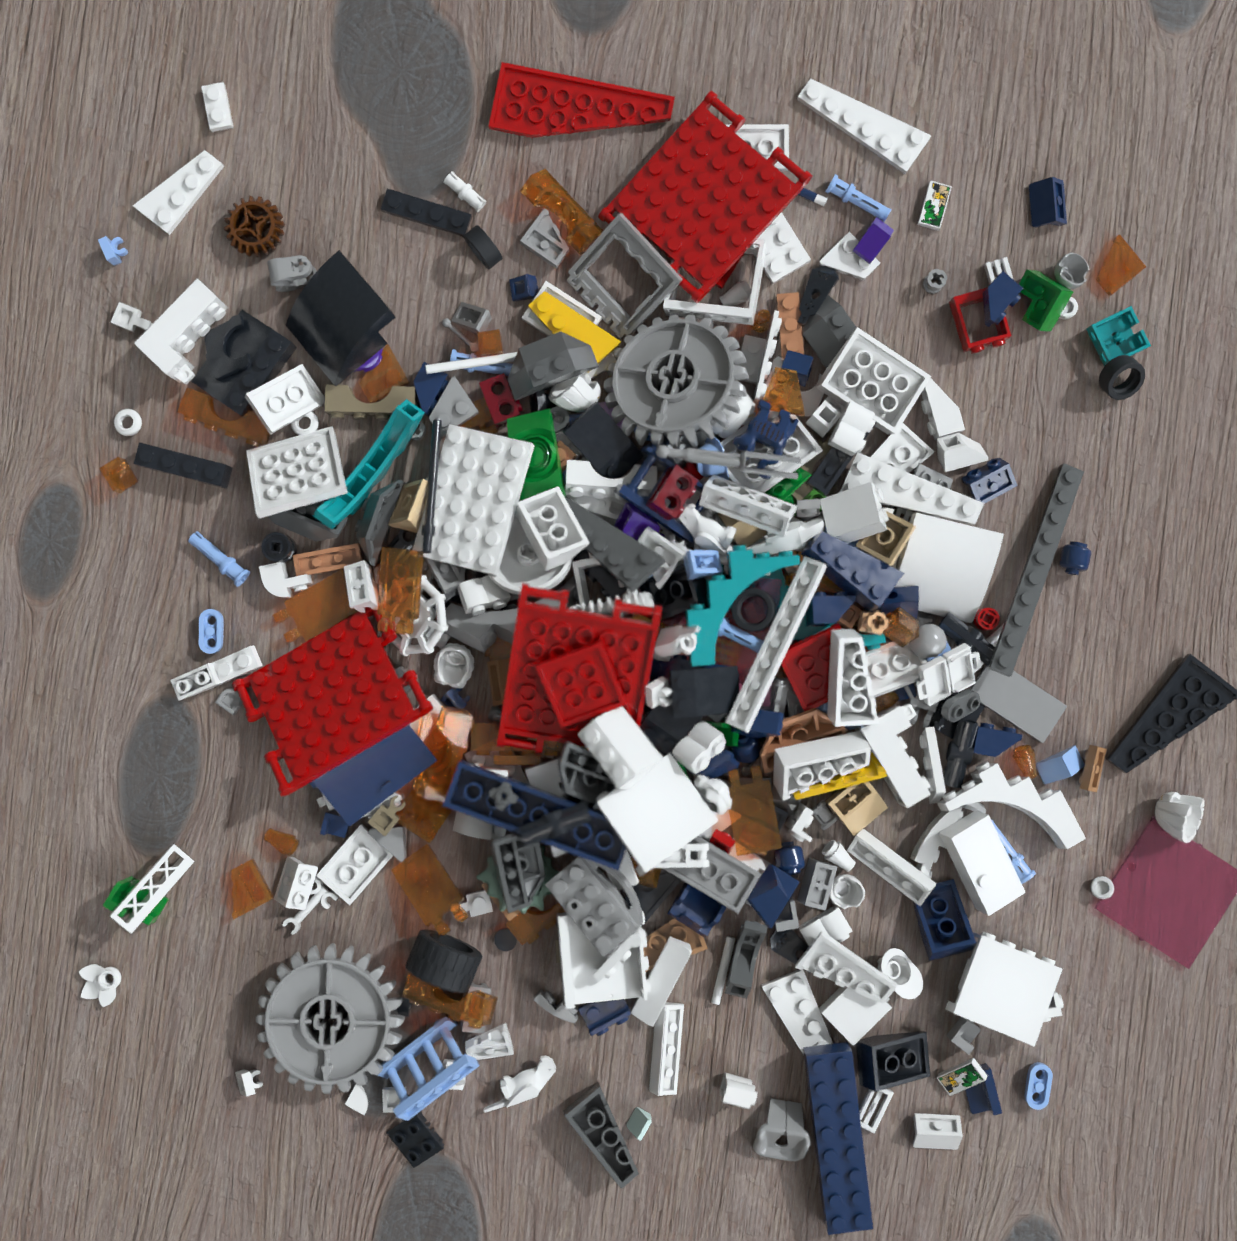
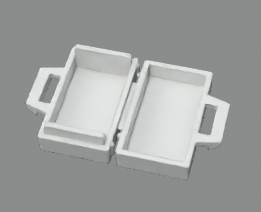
(947, 674)

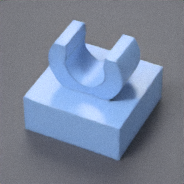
(110, 249)

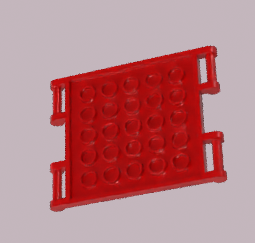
(706, 195)
(552, 630)
(331, 699)

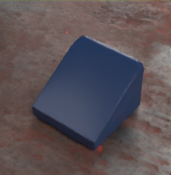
(523, 287)

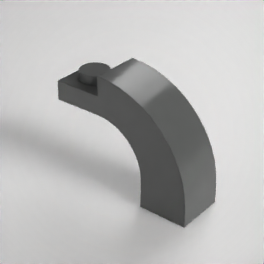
(744, 958)

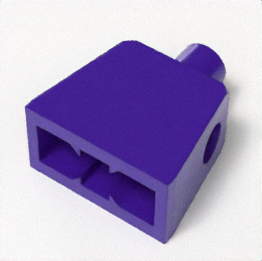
(634, 522)

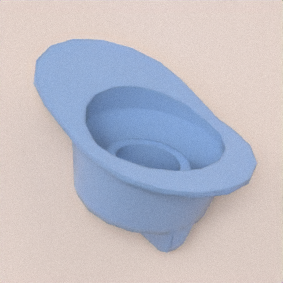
(709, 470)

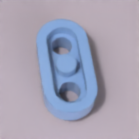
(208, 631)
(1038, 1085)

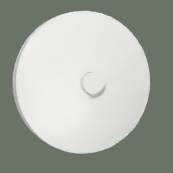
(522, 565)

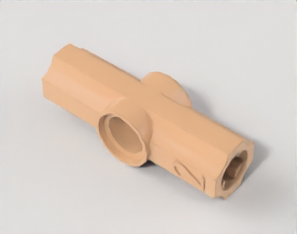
(872, 622)

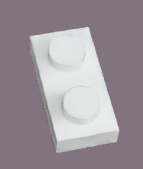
(217, 107)

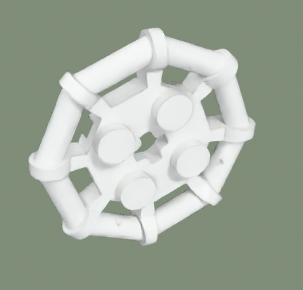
(424, 623)

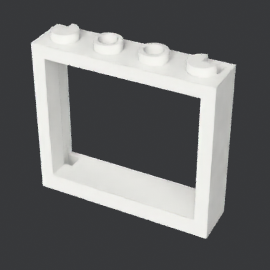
(719, 312)

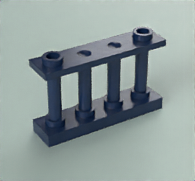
(629, 493)

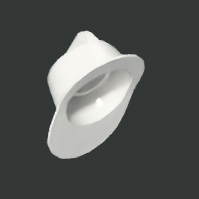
(902, 971)

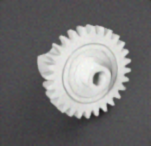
(643, 599)

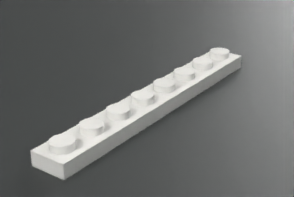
(776, 644)

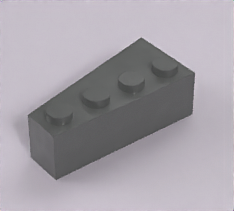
(598, 1129)

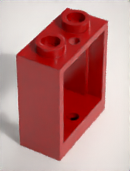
(969, 299)

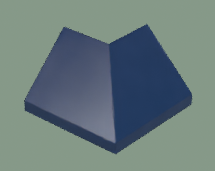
(772, 894)

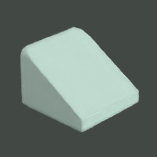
(639, 1123)

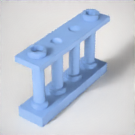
(444, 1078)

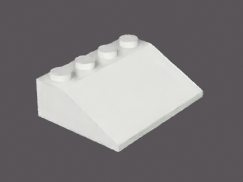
(874, 379)
(799, 445)

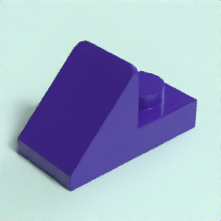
(873, 240)

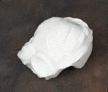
(453, 665)
(715, 793)

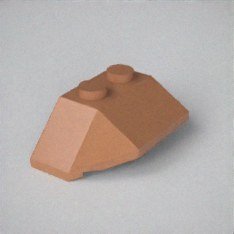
(799, 729)

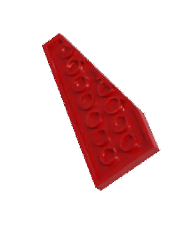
(552, 103)

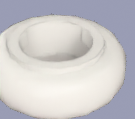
(118, 422)
(313, 426)

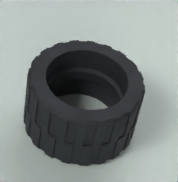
(443, 961)

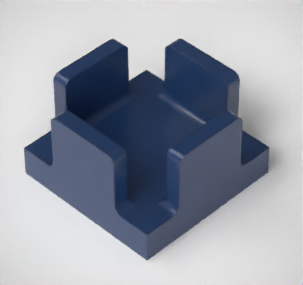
(696, 910)

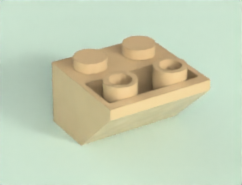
(856, 806)

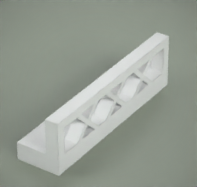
(747, 506)
(155, 894)

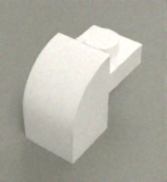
(825, 416)
(278, 583)
(476, 828)

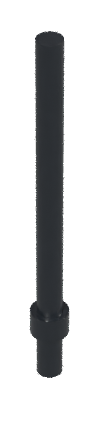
(428, 528)

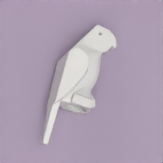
(707, 531)
(794, 539)
(674, 641)
(525, 1084)

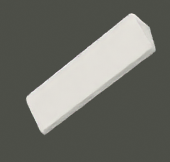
(891, 867)
(662, 980)
(666, 1050)

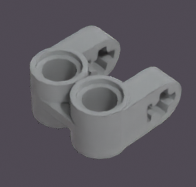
(287, 276)

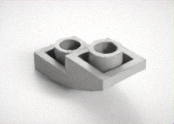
(808, 509)
(547, 1002)

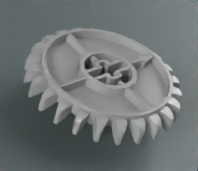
(675, 380)
(304, 1036)

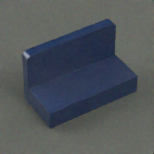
(1047, 202)
(984, 1095)

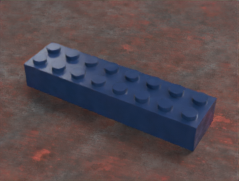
(471, 795)
(838, 1138)

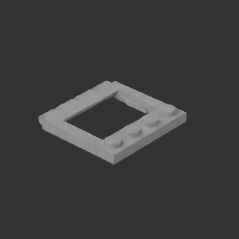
(645, 255)

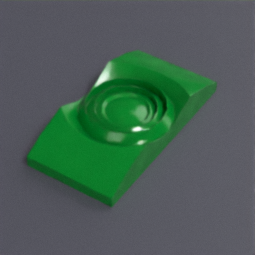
(545, 465)

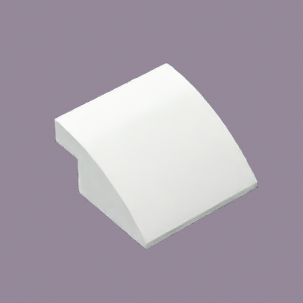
(949, 565)

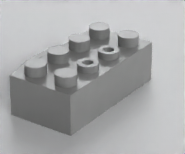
(597, 903)

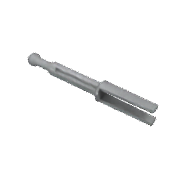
(728, 459)

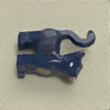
(767, 433)

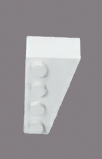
(849, 682)
(818, 761)

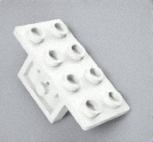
(757, 353)

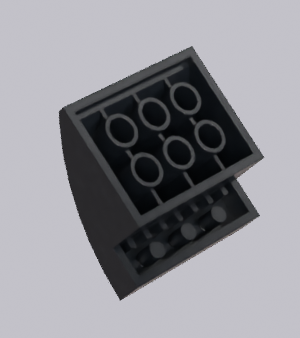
(339, 318)

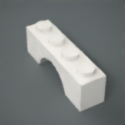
(585, 481)

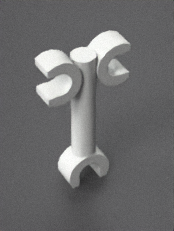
(320, 894)

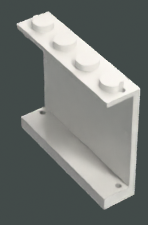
(656, 813)
(581, 960)
(1007, 989)

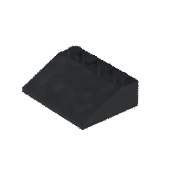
(267, 354)

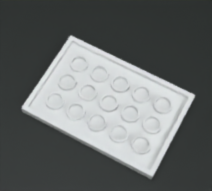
(476, 498)

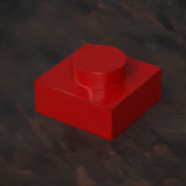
(722, 840)

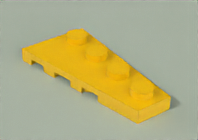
(560, 317)
(865, 774)

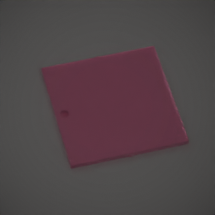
(1170, 893)

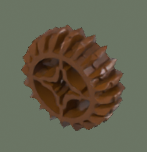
(237, 231)

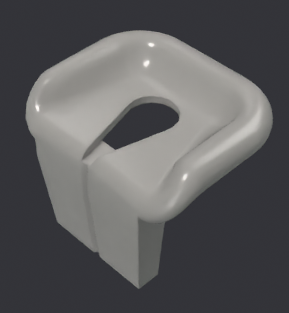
(787, 1120)

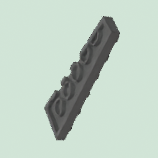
(616, 551)

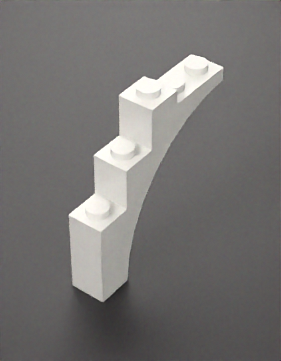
(1046, 808)

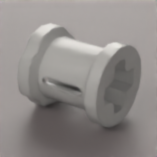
(935, 275)
(824, 815)

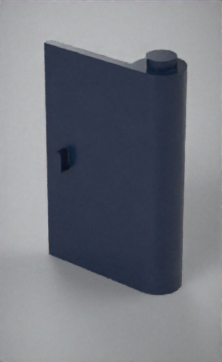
(357, 784)

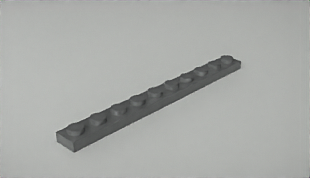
(1036, 570)

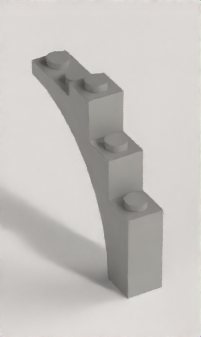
(483, 629)

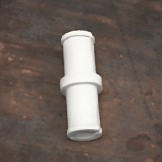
(465, 191)

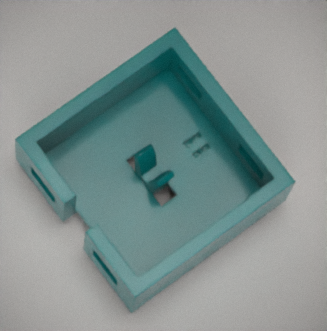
(1120, 324)

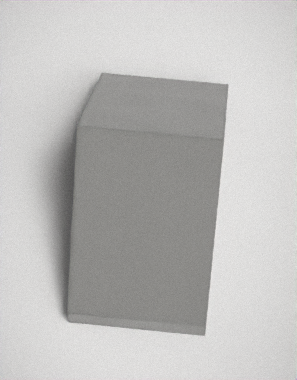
(472, 318)
(394, 842)

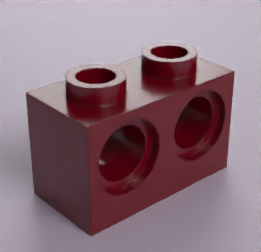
(497, 401)
(668, 489)

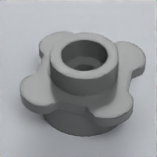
(505, 789)

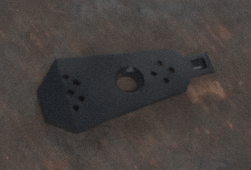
(816, 284)
(790, 945)

